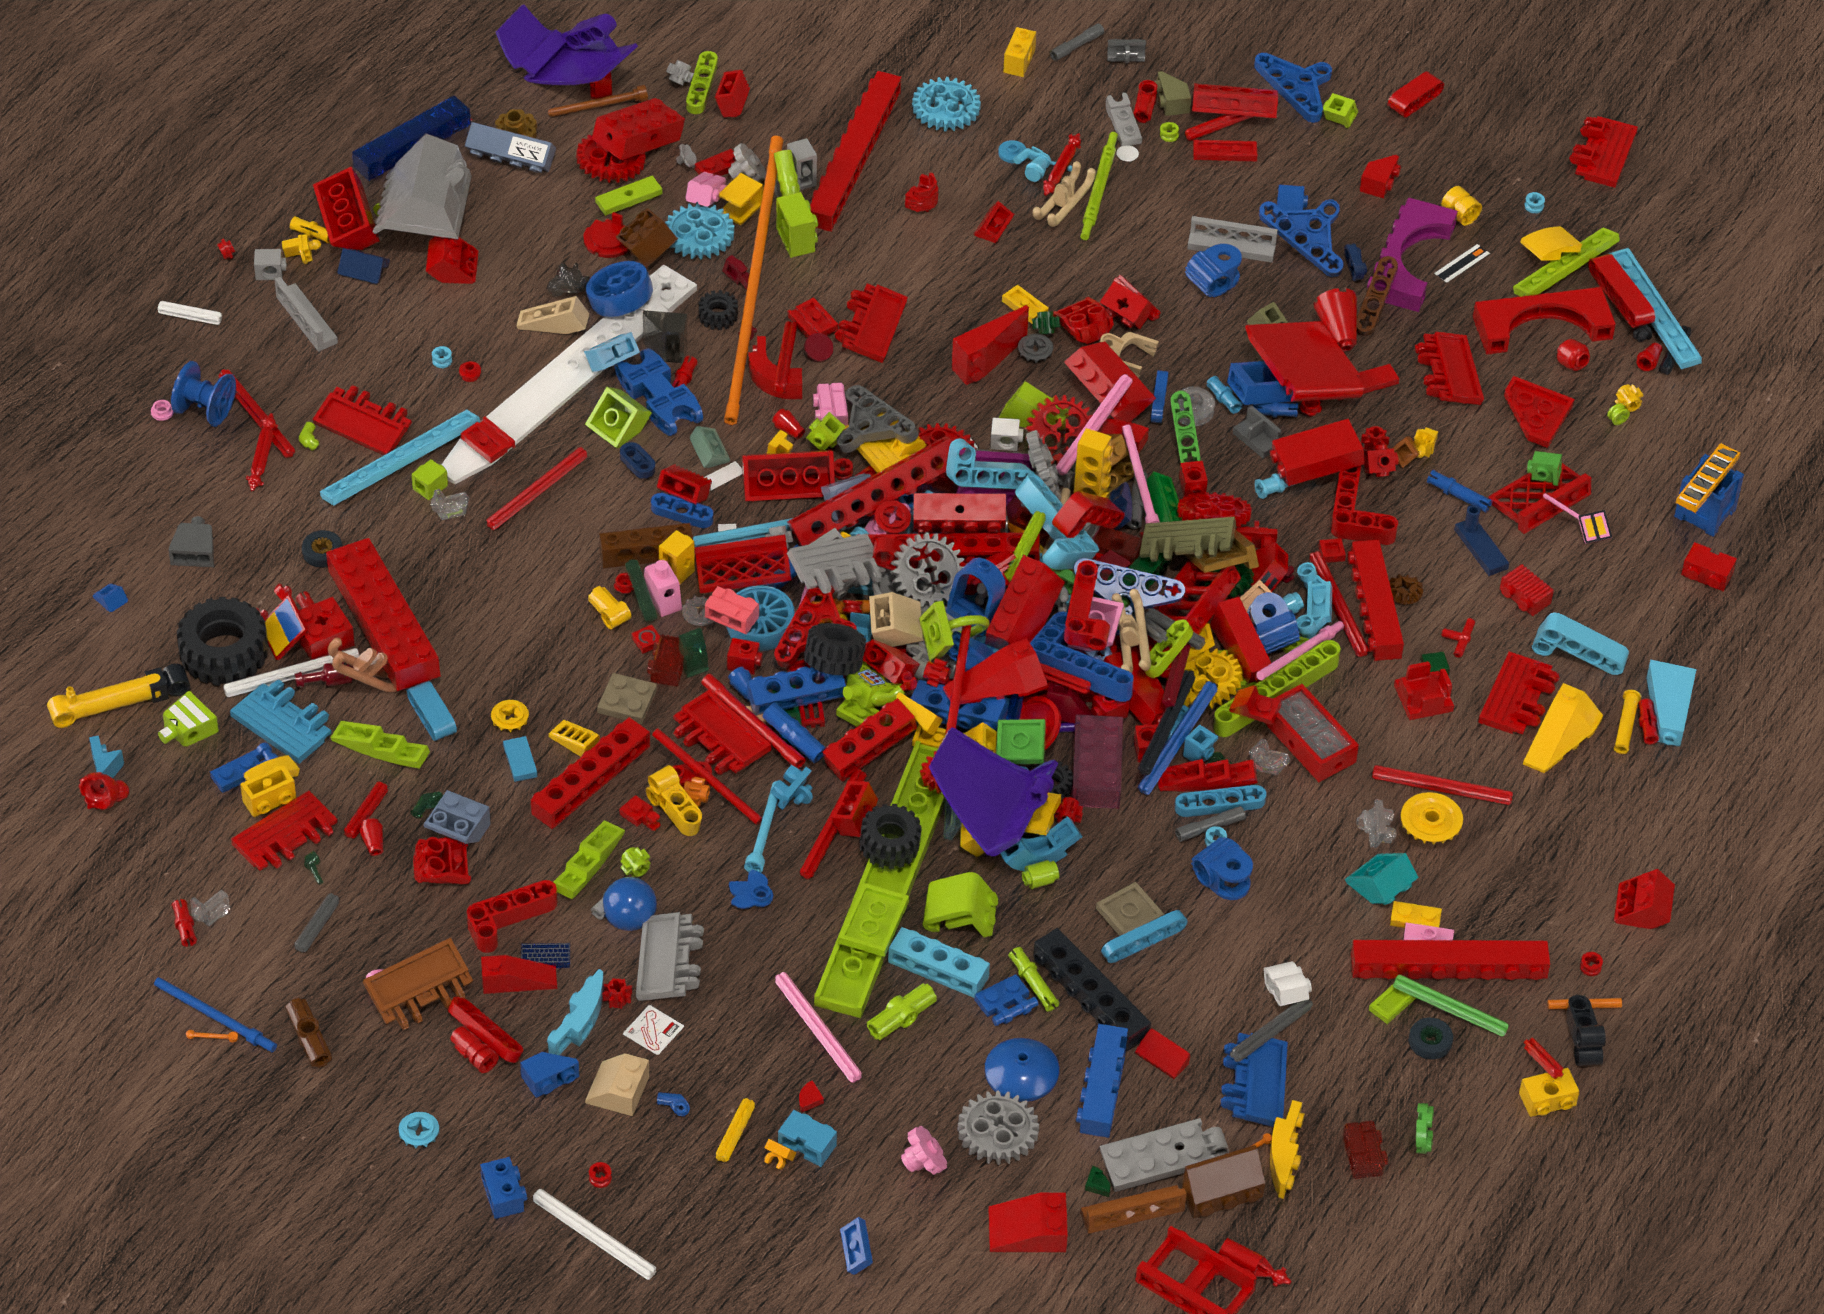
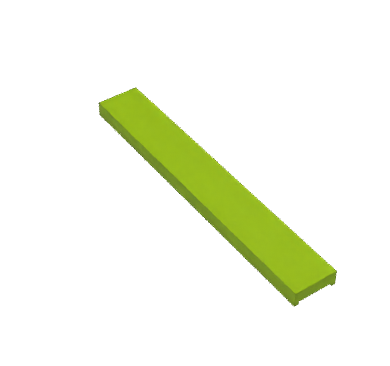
(852, 971)

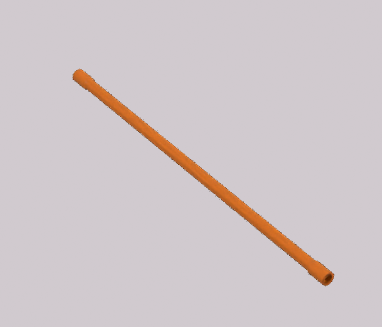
(733, 406)

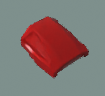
(1085, 320)
(441, 861)

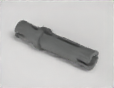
(1137, 505)

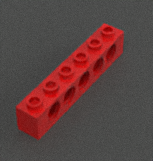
(590, 772)

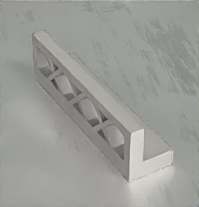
(1250, 247)
(305, 315)

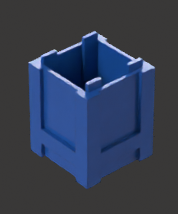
(1717, 506)

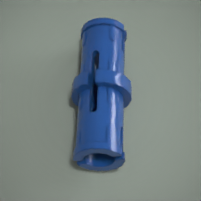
(1278, 409)

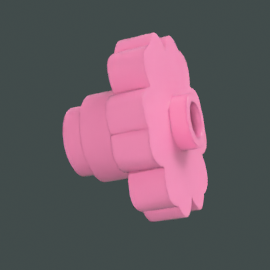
(923, 1152)

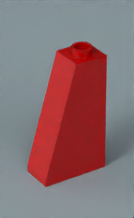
(1239, 637)
(1147, 691)

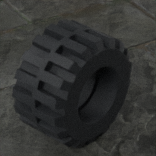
(834, 649)
(890, 821)

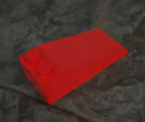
(986, 346)

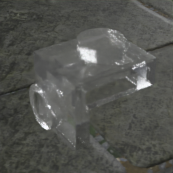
(449, 506)
(1268, 760)
(211, 910)

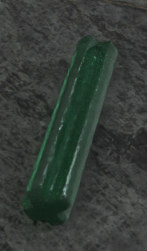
(641, 590)

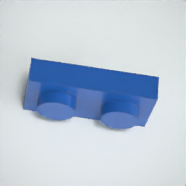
(856, 1245)

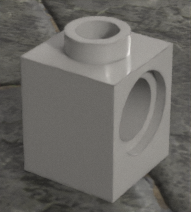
(269, 264)

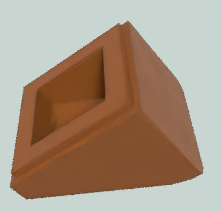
(1406, 451)

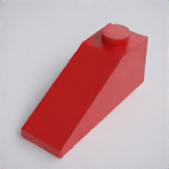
(515, 974)

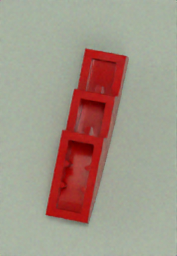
(1210, 776)

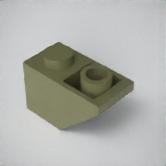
(1173, 95)

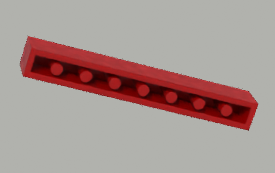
(1450, 959)

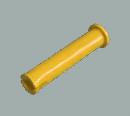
(1631, 700)

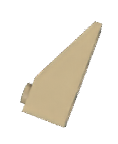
(555, 317)

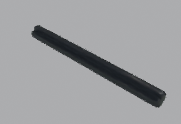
(1165, 726)

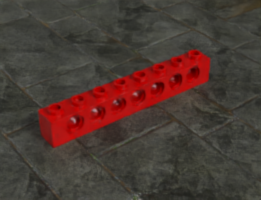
(882, 480)
(974, 544)

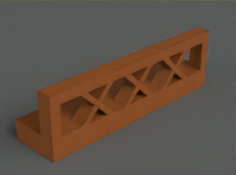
(1133, 1209)

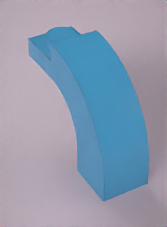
(1044, 847)

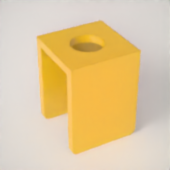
(743, 198)

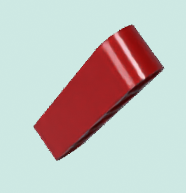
(1621, 290)
(890, 546)

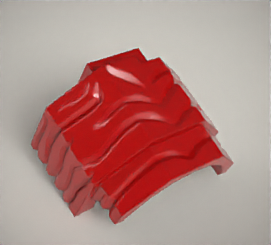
(924, 196)

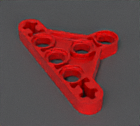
(820, 613)

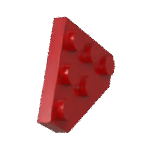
(1537, 409)

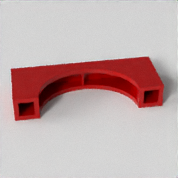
(1580, 307)

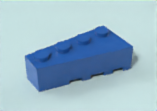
(1103, 1081)

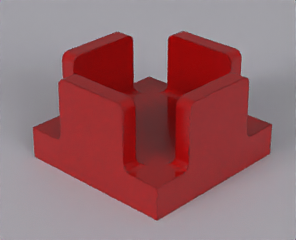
(1424, 691)

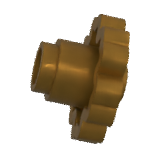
(517, 122)

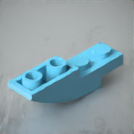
(582, 1017)

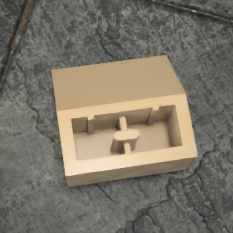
(895, 619)

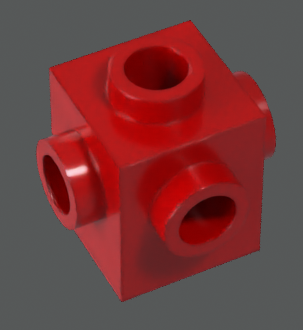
(1373, 462)

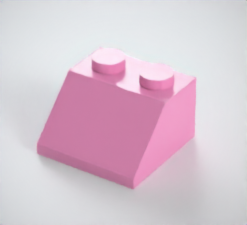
(1108, 611)

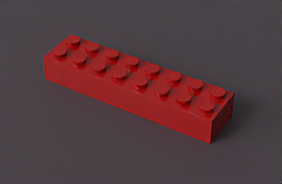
(383, 614)

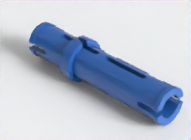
(1450, 486)

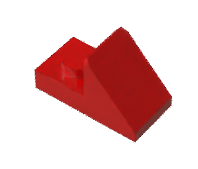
(1255, 706)

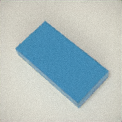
(520, 758)

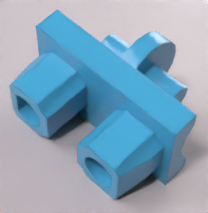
(786, 793)

